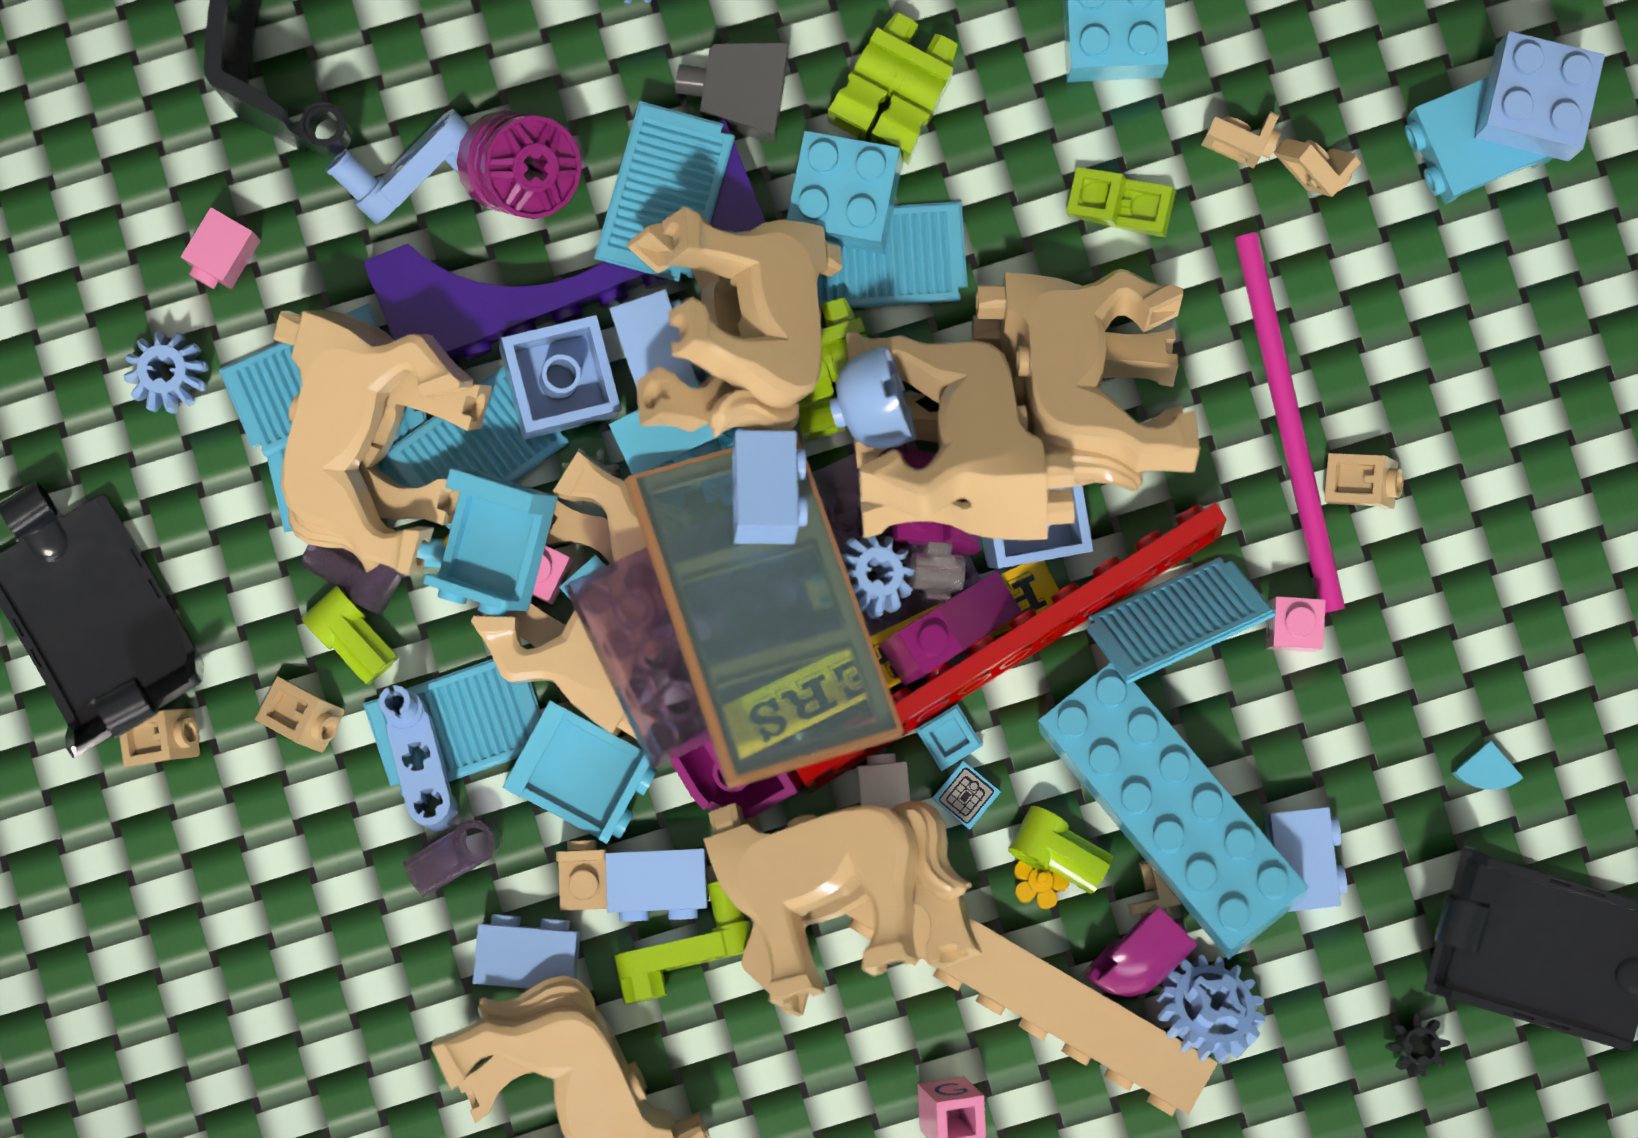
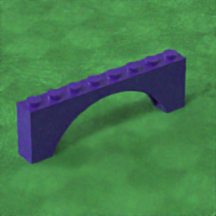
(473, 314)

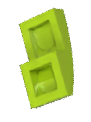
(1120, 202)

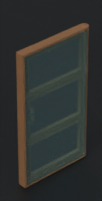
(762, 625)

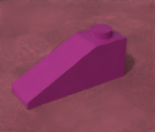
(950, 628)

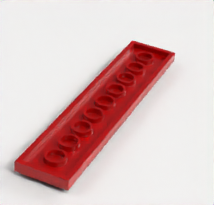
(1035, 631)

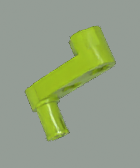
(642, 969)

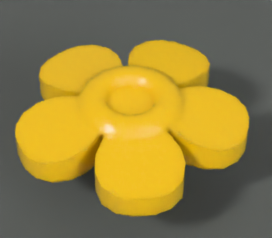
(1038, 883)

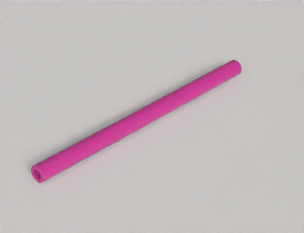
(1289, 421)

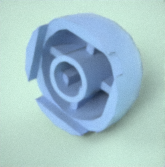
(873, 401)

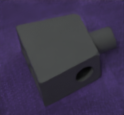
(741, 86)

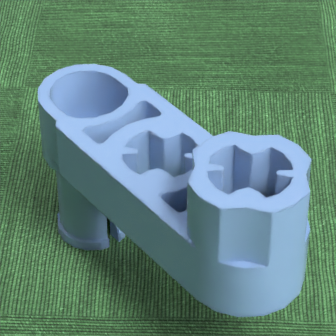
(383, 194)
(406, 731)

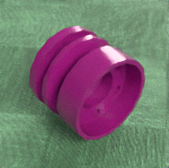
(494, 166)

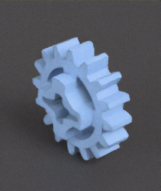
(1210, 1009)

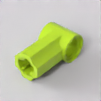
(342, 626)
(1048, 844)

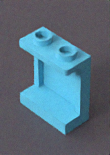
(1454, 159)
(493, 543)
(580, 773)

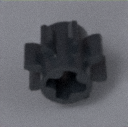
(1430, 1041)

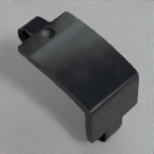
(227, 68)
(92, 616)
(1539, 950)

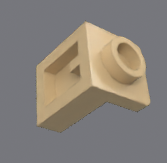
(1234, 140)
(1316, 168)
(1363, 480)
(300, 715)
(162, 738)
(582, 876)
(1164, 896)

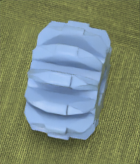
(175, 355)
(890, 583)

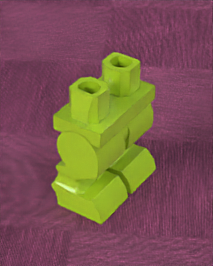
(896, 71)
(814, 410)

